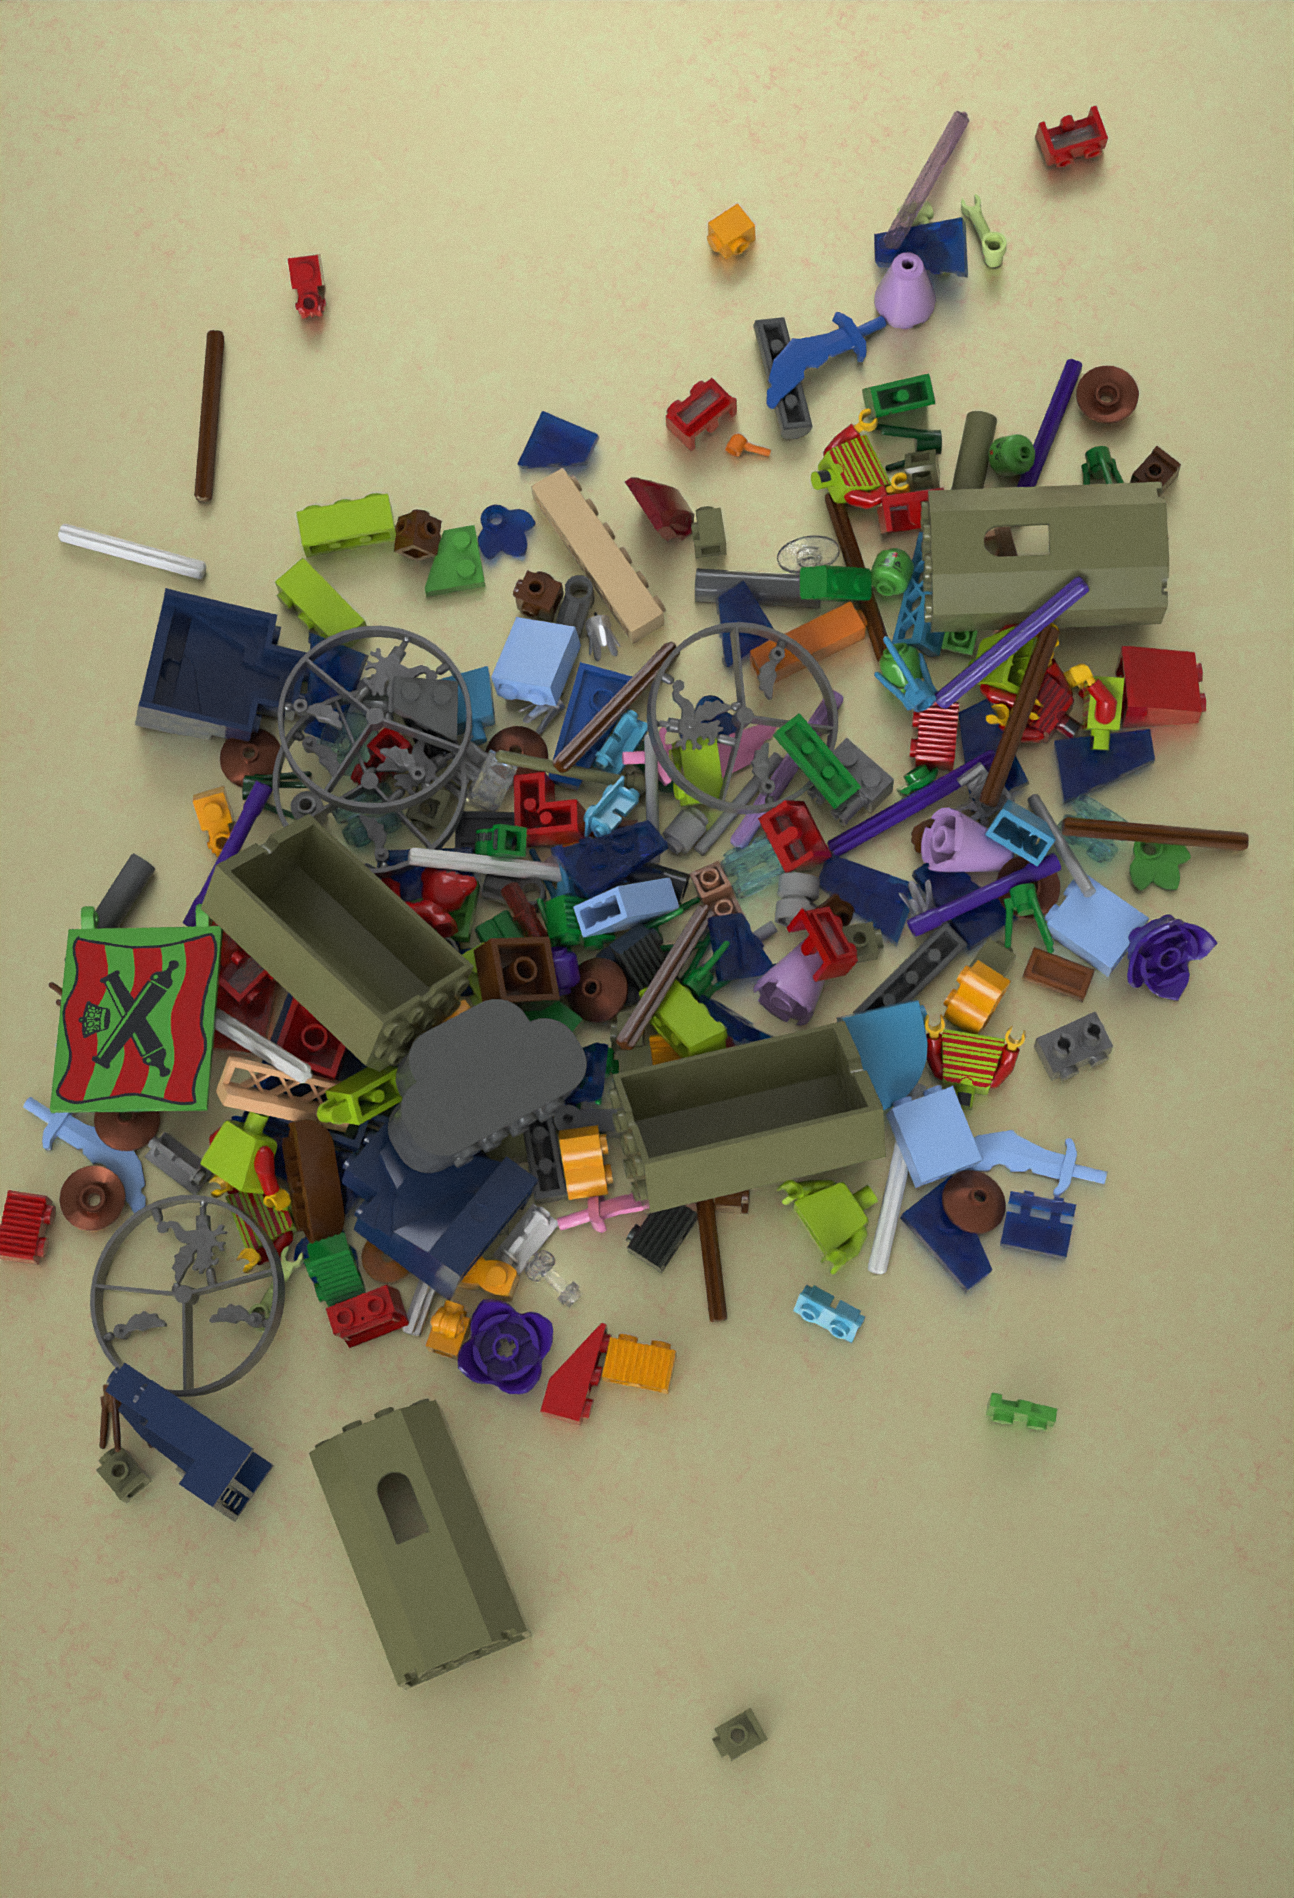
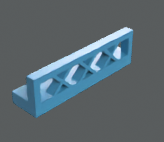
(922, 638)

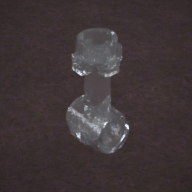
(540, 1267)

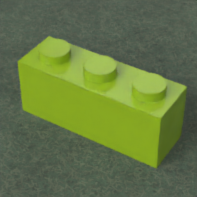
(346, 524)
(316, 602)
(687, 1023)

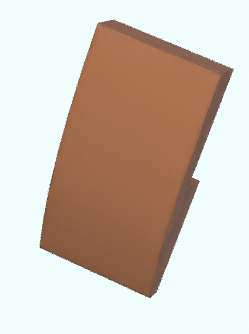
(715, 890)

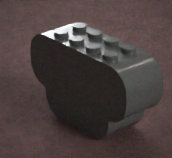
(479, 1083)

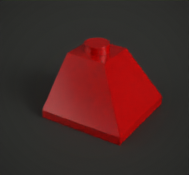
(312, 1042)

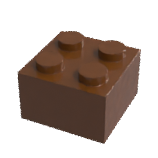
(517, 972)

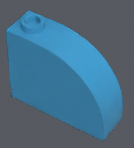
(891, 1047)

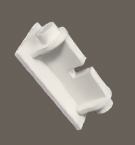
(526, 1238)

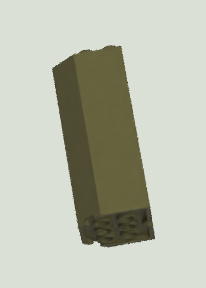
(1096, 531)
(338, 940)
(746, 1117)
(443, 1591)

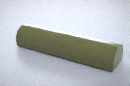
(974, 451)

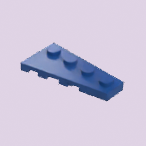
(590, 693)

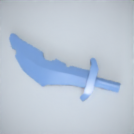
(83, 1136)
(1022, 1155)

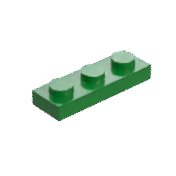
(817, 761)

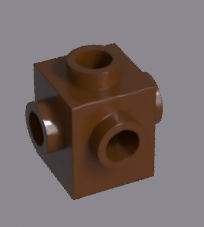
(417, 535)
(538, 595)

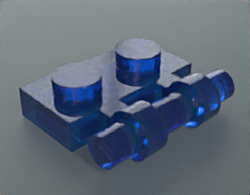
(1034, 1233)

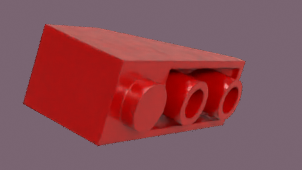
(572, 1383)

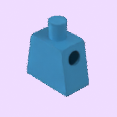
(482, 705)
(1019, 832)

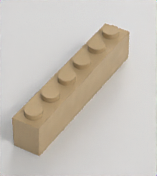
(598, 555)

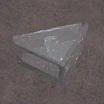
(490, 784)

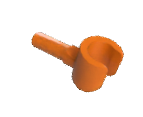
(739, 443)

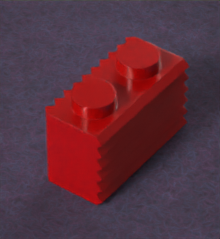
(936, 737)
(25, 1227)

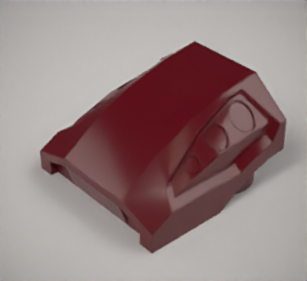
(663, 507)

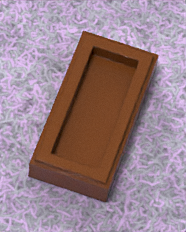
(1058, 974)

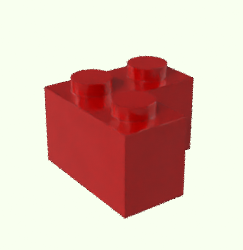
(546, 819)

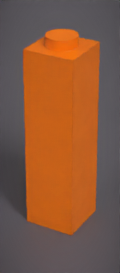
(819, 637)

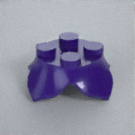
(1162, 953)
(498, 1323)

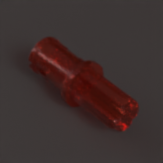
(523, 911)

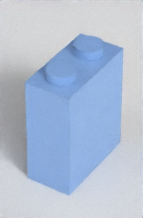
(536, 661)
(626, 907)
(1095, 925)
(933, 1135)

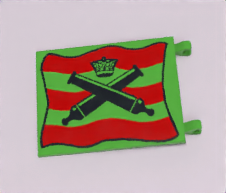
(137, 1017)

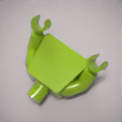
(832, 1216)

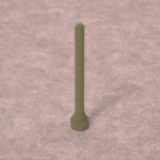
(634, 780)

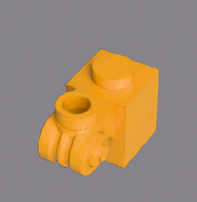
(214, 815)
(448, 1330)

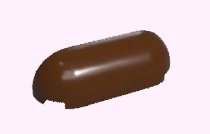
(313, 1180)

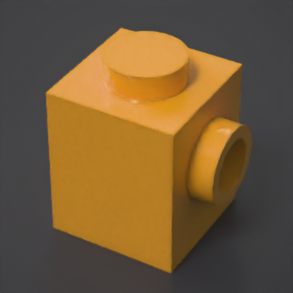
(731, 232)

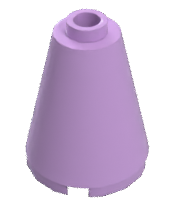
(905, 293)
(961, 845)
(790, 988)

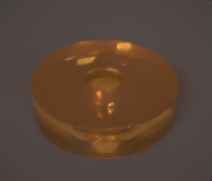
(380, 1271)

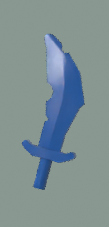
(814, 351)

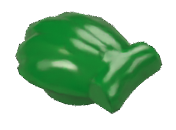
(917, 779)

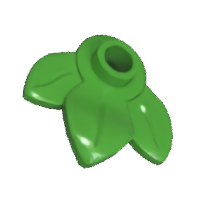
(1158, 867)

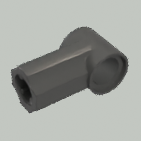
(575, 610)
(494, 883)

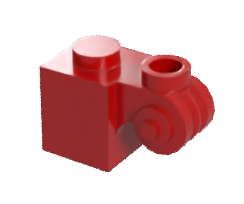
(306, 277)
(384, 739)

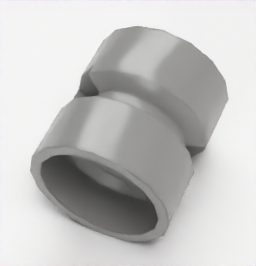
(797, 892)

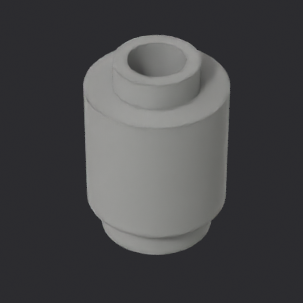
(306, 803)
(685, 830)

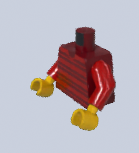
(1054, 715)

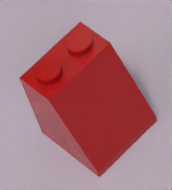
(1159, 687)

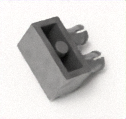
(874, 783)
(1073, 1047)

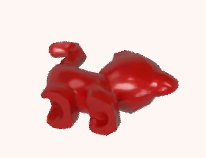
(441, 894)

